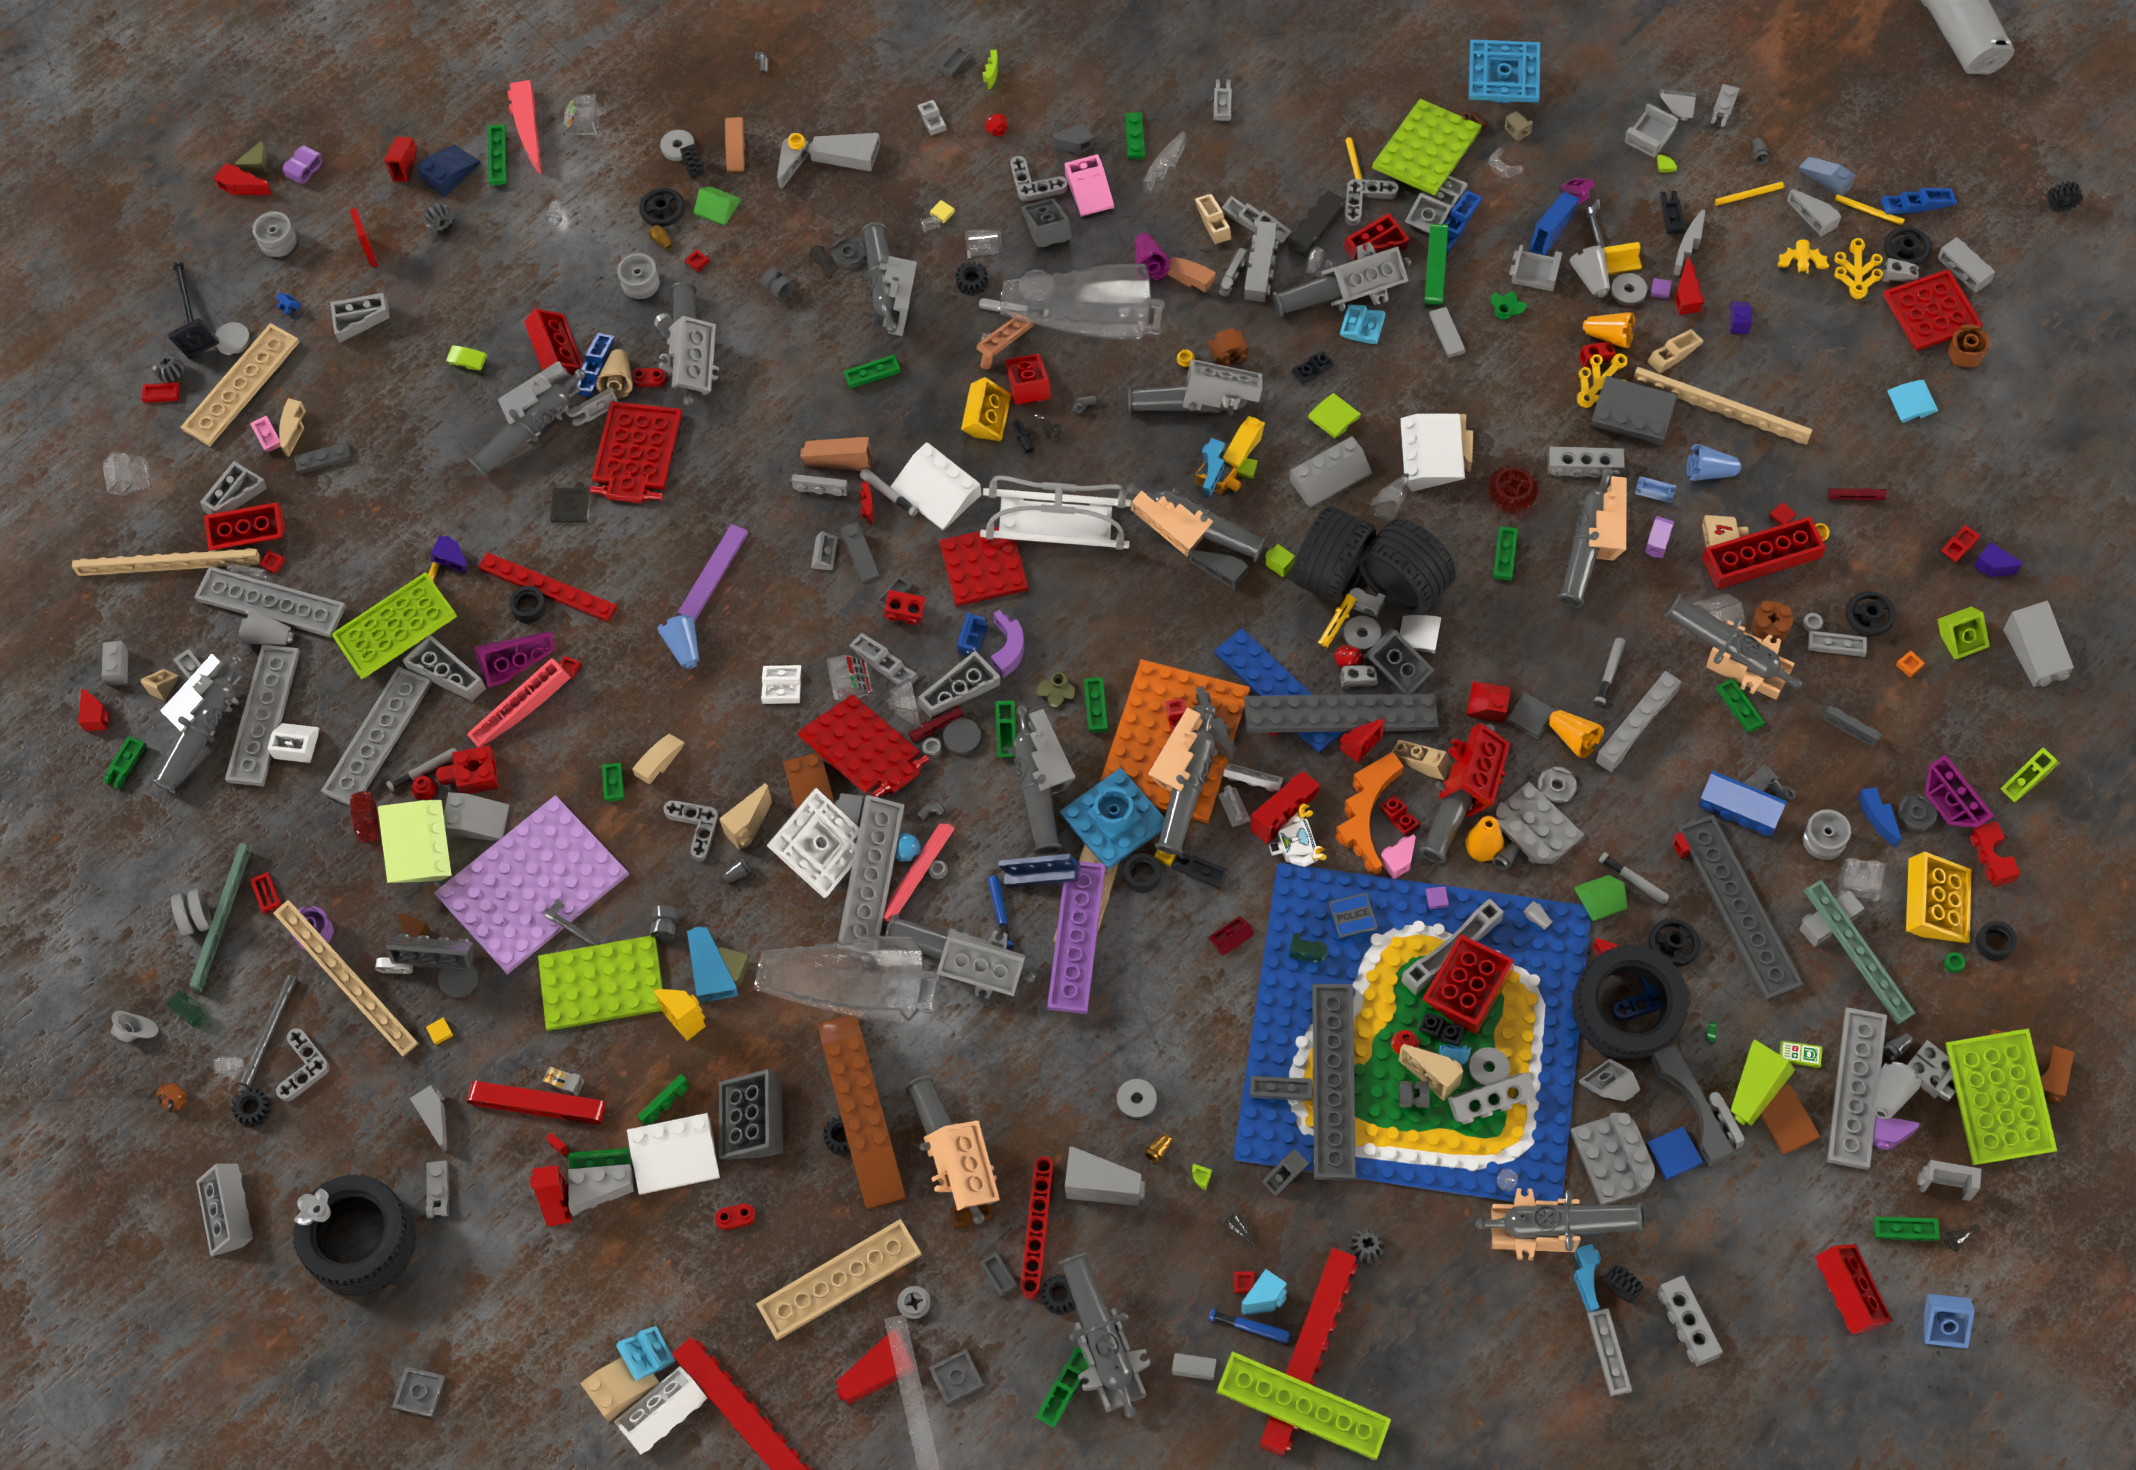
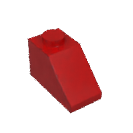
(92, 713)

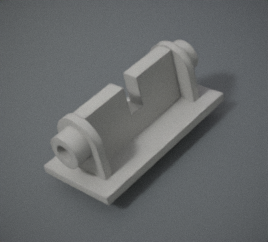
(1233, 806)

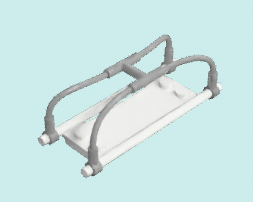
(1056, 520)

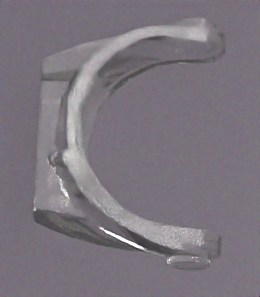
(1500, 168)

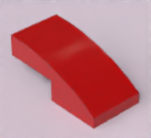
(1960, 544)
(1175, 710)

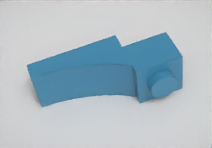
(1213, 456)
(1588, 1261)

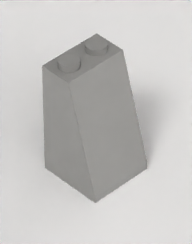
(2038, 644)
(1101, 1180)

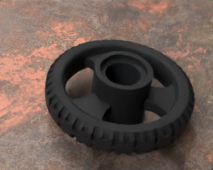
(661, 207)
(1908, 245)
(1866, 619)
(1679, 936)

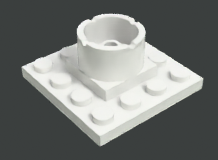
(817, 843)

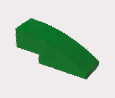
(1005, 727)

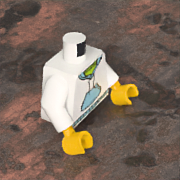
(1297, 841)

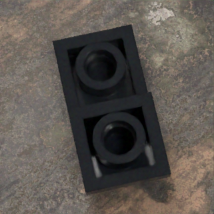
(1313, 368)
(1441, 1030)

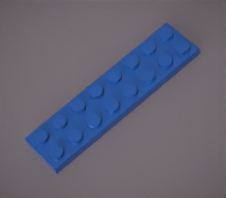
(1267, 678)

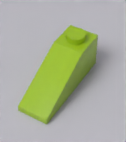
(2030, 775)

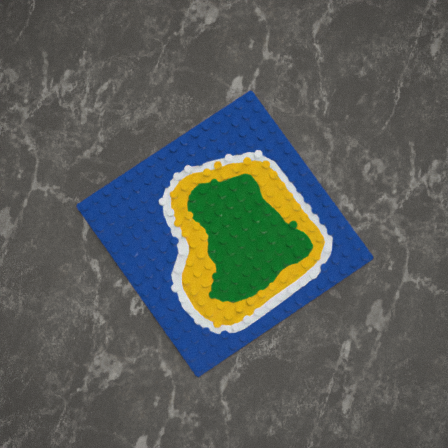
(1414, 1144)

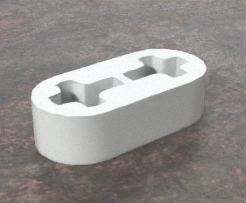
(385, 966)

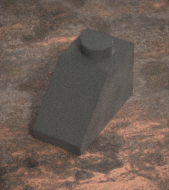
(1285, 1172)

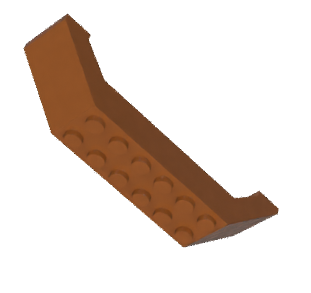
(861, 1112)

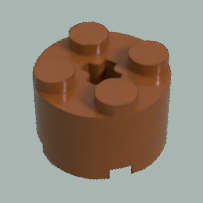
(1968, 346)
(1228, 347)
(1772, 619)

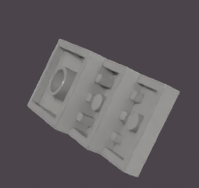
(1436, 209)

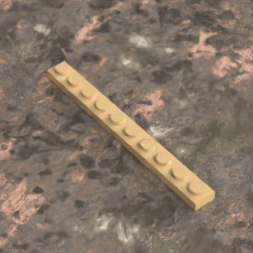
(1724, 406)
(165, 562)
(346, 978)

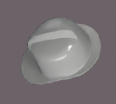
(130, 1026)

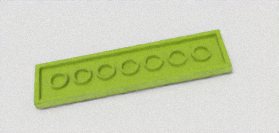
(1303, 1405)

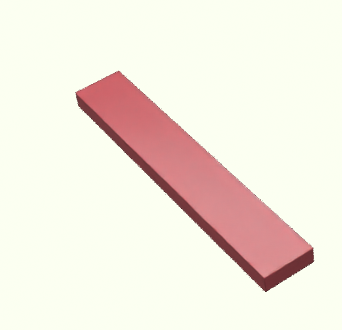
(917, 870)

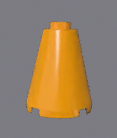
(1611, 328)
(1576, 732)
(1485, 839)

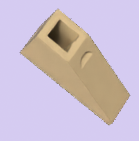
(1424, 759)

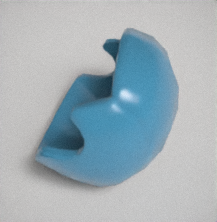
(907, 847)
(1455, 1053)

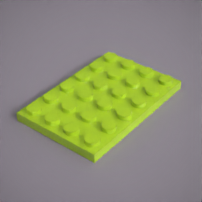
(1427, 147)
(394, 625)
(600, 982)
(2001, 1097)

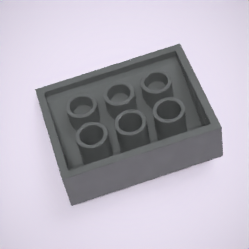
(1633, 410)
(430, 952)
(751, 1116)

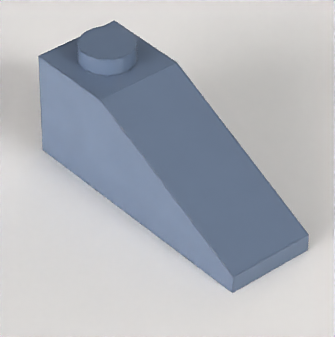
(1828, 174)

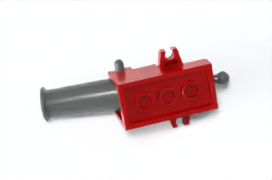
(1469, 786)

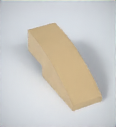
(1213, 218)
(1674, 351)
(291, 425)
(1467, 443)
(658, 758)

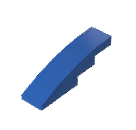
(1923, 200)
(1461, 216)
(595, 361)

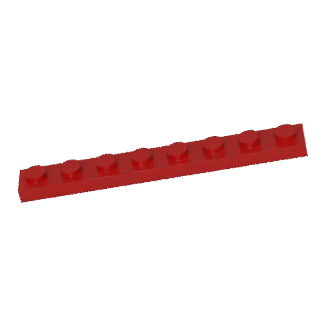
(549, 587)

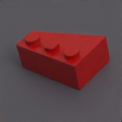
(1382, 234)
(552, 1194)

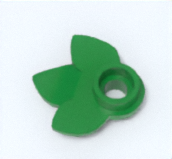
(1508, 304)

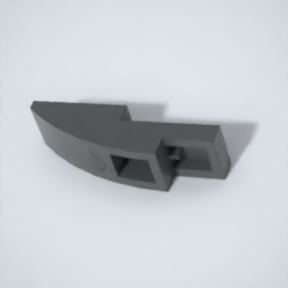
(1218, 729)

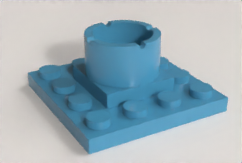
(1504, 71)
(1113, 818)

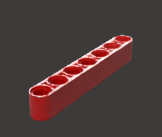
(536, 1102)
(1037, 1237)

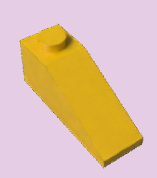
(1244, 441)

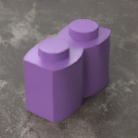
(302, 164)

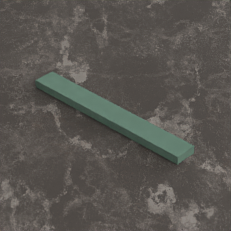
(220, 918)
(1859, 952)

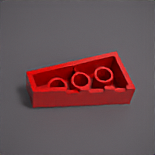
(1282, 806)

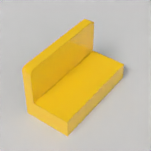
(1623, 258)

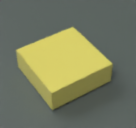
(943, 211)

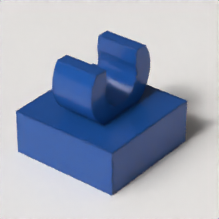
(288, 302)

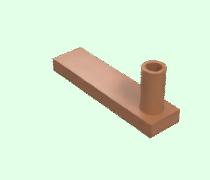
(1000, 339)

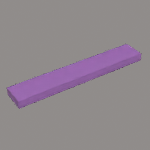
(713, 572)

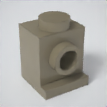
(1517, 126)

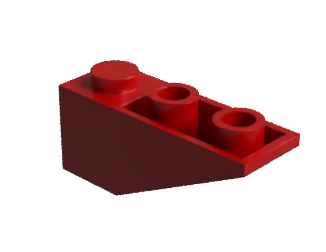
(237, 182)
(1688, 295)

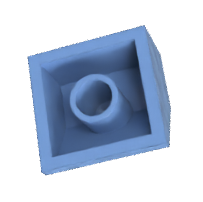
(1948, 1320)

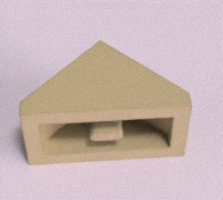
(160, 683)

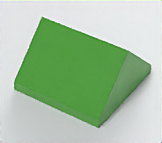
(715, 205)
(1602, 897)

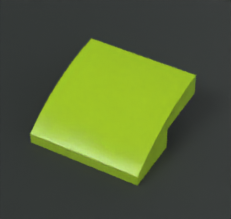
(1334, 415)

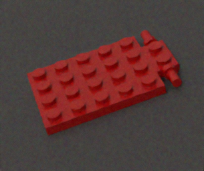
(635, 451)
(864, 747)

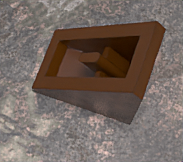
(413, 926)

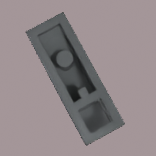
(859, 552)
(1220, 566)

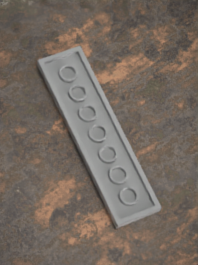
(281, 603)
(262, 715)
(377, 735)
(871, 869)
(1856, 1088)

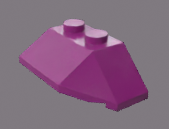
(1954, 796)

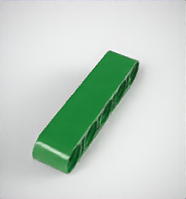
(1436, 264)

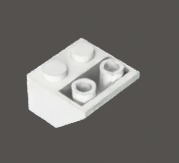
(293, 742)

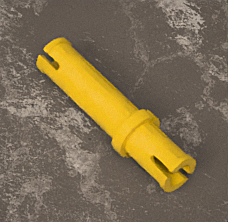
(1349, 601)

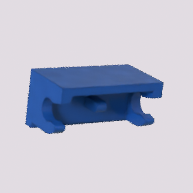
(972, 634)

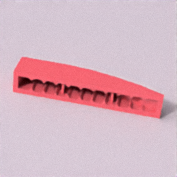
(525, 119)
(520, 702)

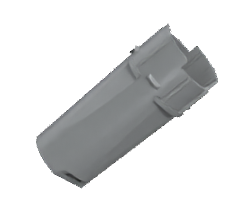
(1972, 33)

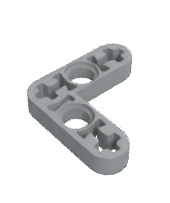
(1028, 186)
(1363, 192)
(702, 824)
(310, 1064)

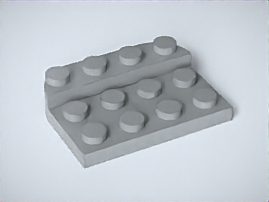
(1536, 826)
(1614, 1157)

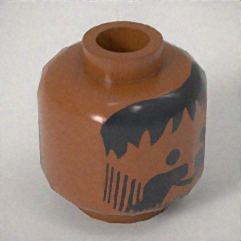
(171, 1097)

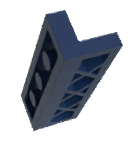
(1040, 870)

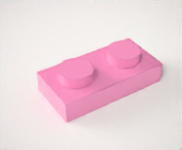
(266, 434)

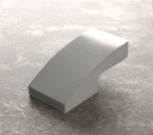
(931, 117)

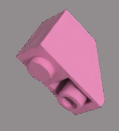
(1399, 857)

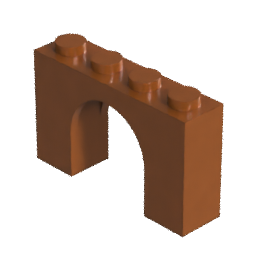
(2056, 1072)

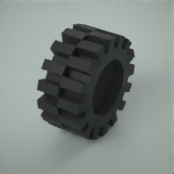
(692, 161)
(2064, 196)
(971, 269)
(246, 1097)
(828, 1135)
(1623, 1283)
(1047, 1299)

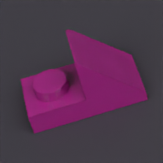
(1579, 188)

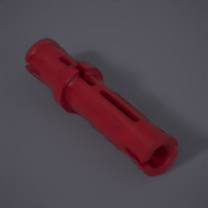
(1856, 494)
(929, 727)

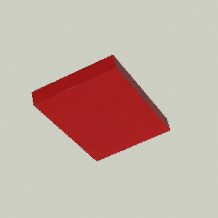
(363, 237)

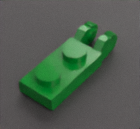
(124, 761)

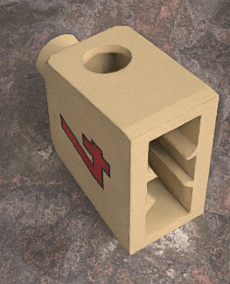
(1721, 529)

